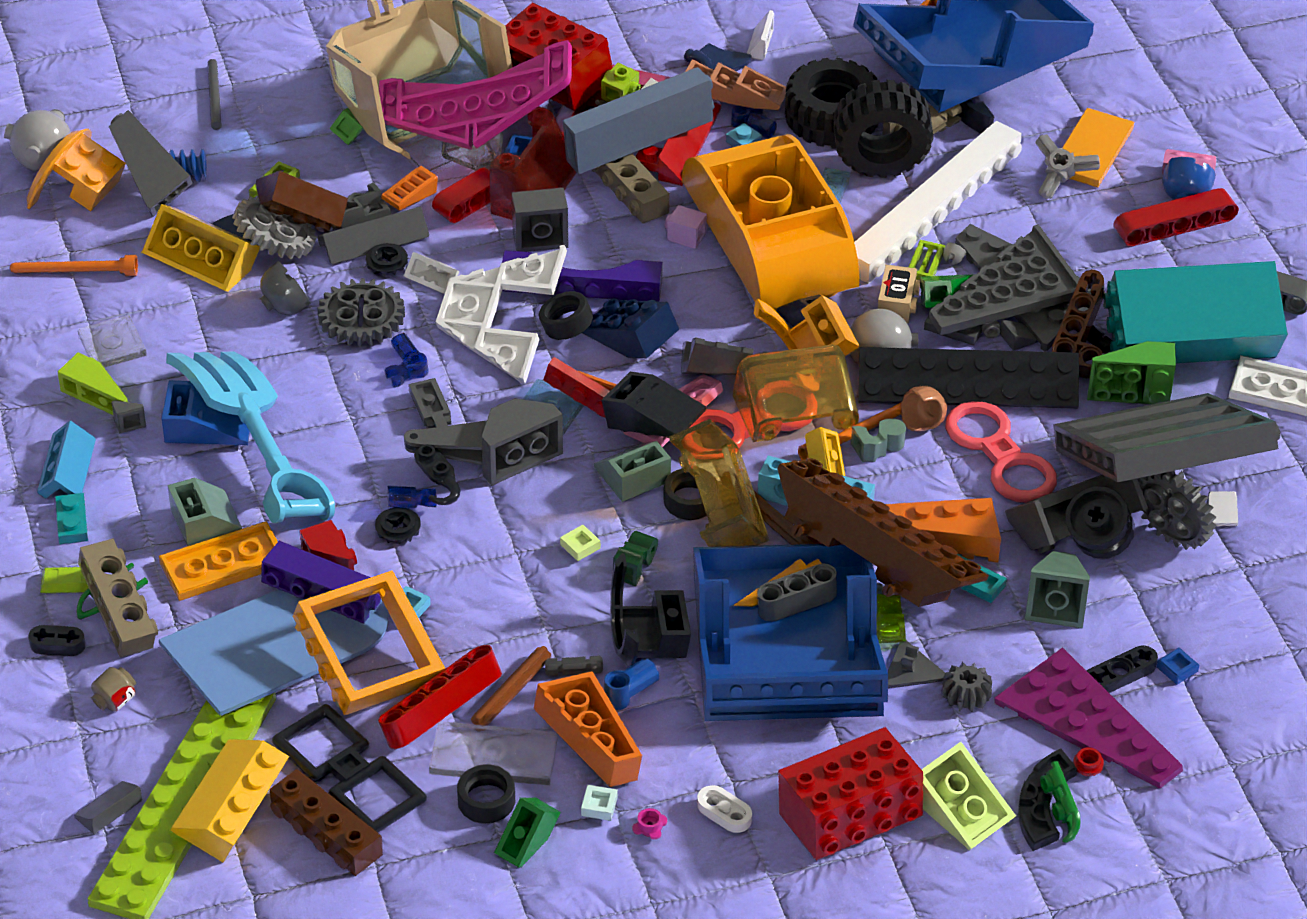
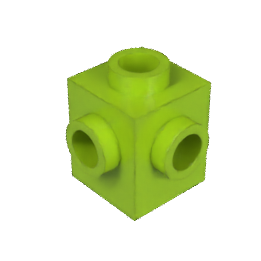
(619, 82)

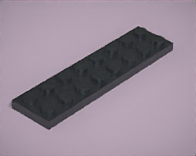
(970, 376)

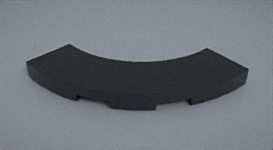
(1035, 804)

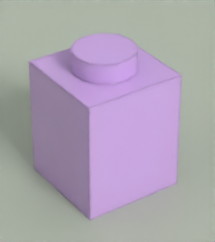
(686, 226)

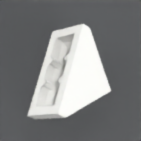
(430, 272)

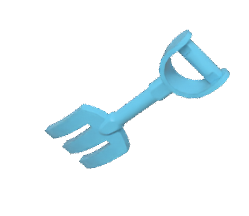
(241, 389)

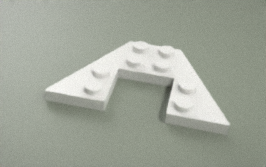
(473, 300)

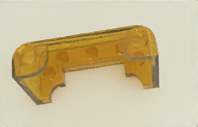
(794, 388)

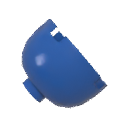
(1185, 177)

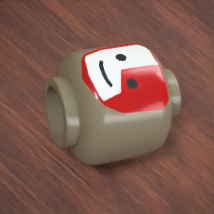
(113, 689)

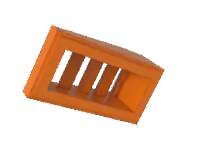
(413, 188)

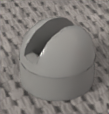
(953, 252)

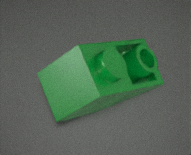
(935, 288)

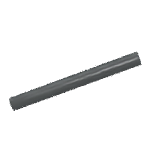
(214, 94)

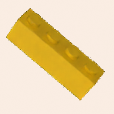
(199, 248)
(229, 795)

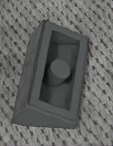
(109, 806)

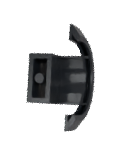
(648, 630)

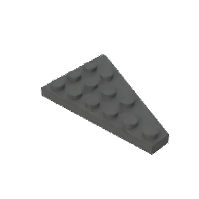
(983, 250)
(1019, 281)

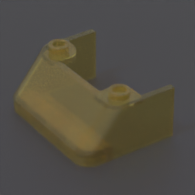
(722, 485)

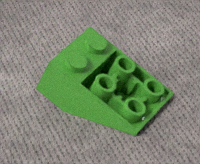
(1134, 374)

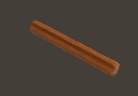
(511, 687)

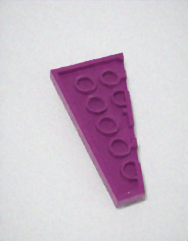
(1085, 714)

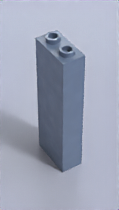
(638, 120)

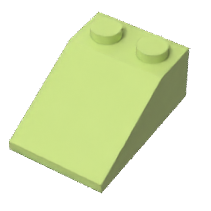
(963, 797)

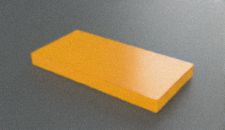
(1101, 136)
(218, 561)

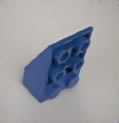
(192, 422)

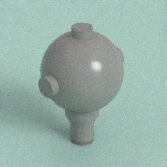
(36, 136)
(882, 329)

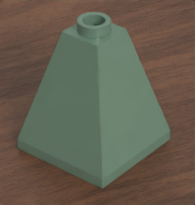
(1058, 591)

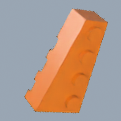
(962, 524)
(590, 726)

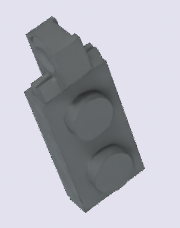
(430, 403)

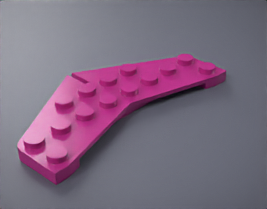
(482, 105)

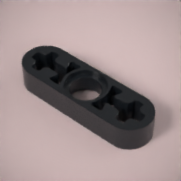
(1126, 661)

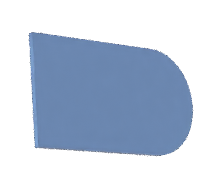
(259, 651)

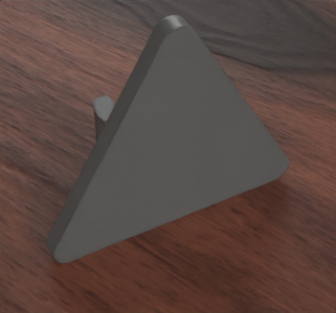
(912, 668)

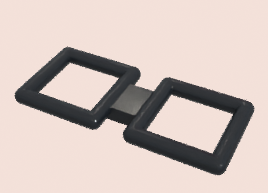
(349, 766)

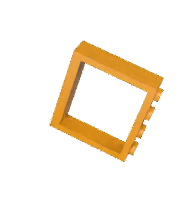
(406, 623)

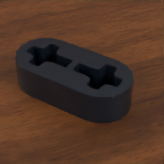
(56, 640)

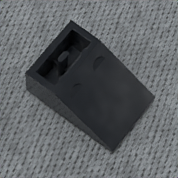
(649, 406)

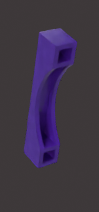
(634, 280)

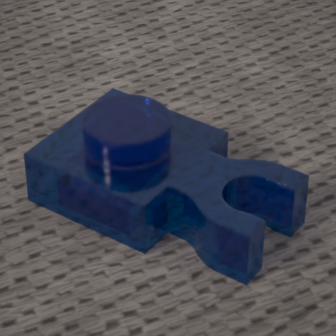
(409, 497)

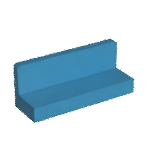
(67, 461)

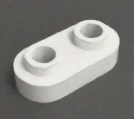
(728, 810)

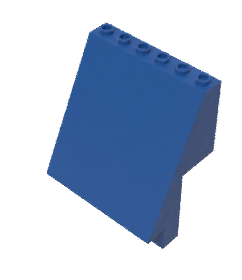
(971, 44)
(793, 667)

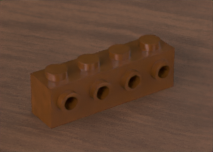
(326, 822)

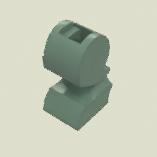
(889, 438)

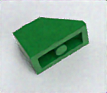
(526, 830)

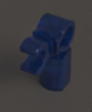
(753, 119)
(413, 363)

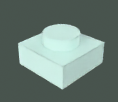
(599, 802)

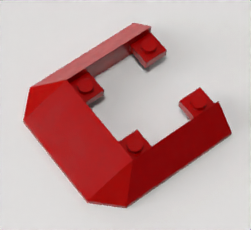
(667, 160)

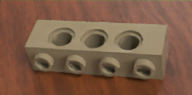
(635, 187)
(127, 636)

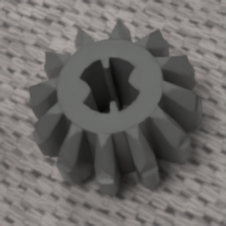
(967, 686)

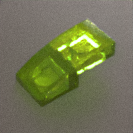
(890, 620)

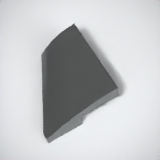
(365, 207)

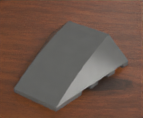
(712, 357)

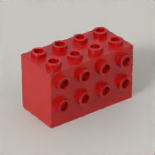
(539, 28)
(850, 793)

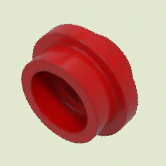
(1088, 762)

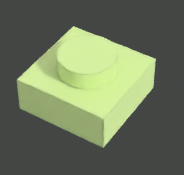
(580, 542)

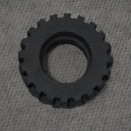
(811, 96)
(881, 104)

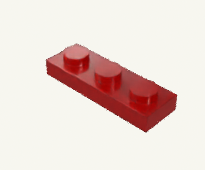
(576, 385)

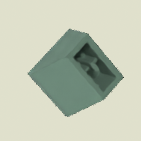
(635, 469)
(201, 510)

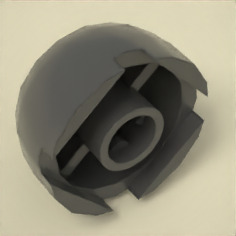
(282, 291)

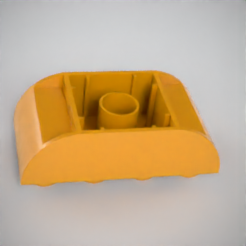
(775, 220)

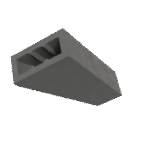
(151, 166)

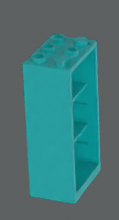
(1201, 308)

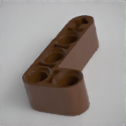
(1081, 320)

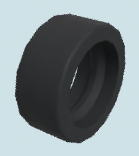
(560, 305)
(678, 506)
(489, 811)

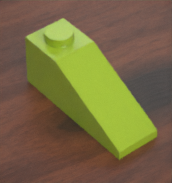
(89, 382)

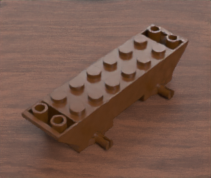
(905, 557)

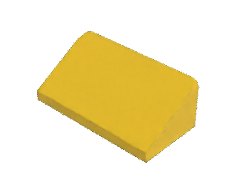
(825, 447)

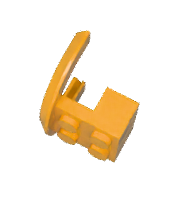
(82, 163)
(822, 326)

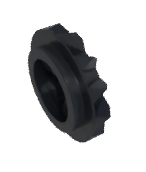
(389, 251)
(392, 518)

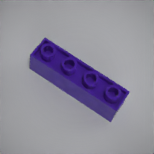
(311, 575)

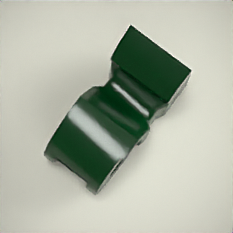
(638, 551)

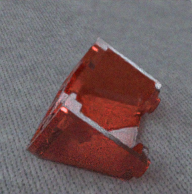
(537, 168)

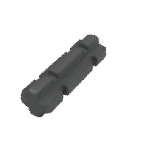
(573, 665)

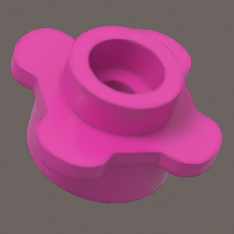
(649, 823)

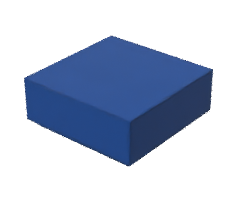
(1177, 666)

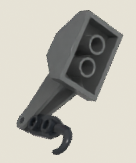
(506, 444)

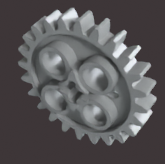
(272, 230)

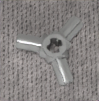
(1061, 165)

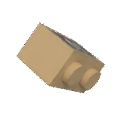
(898, 290)

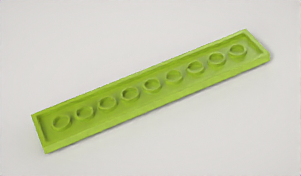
(149, 850)

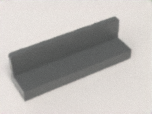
(360, 238)

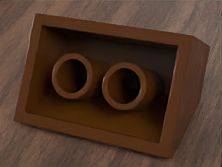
(301, 201)

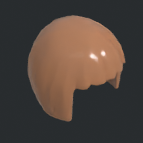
(923, 408)

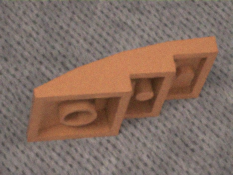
(744, 89)

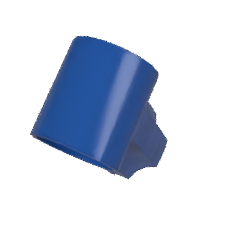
(624, 684)

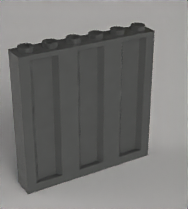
(1165, 437)

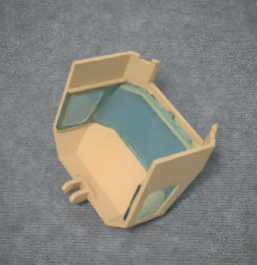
(417, 44)

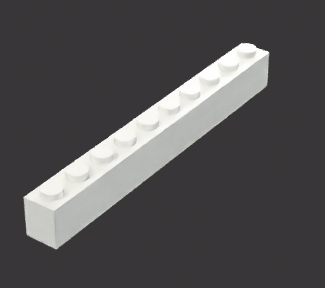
(935, 199)

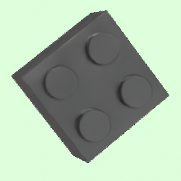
(540, 219)

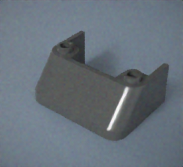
(1043, 519)

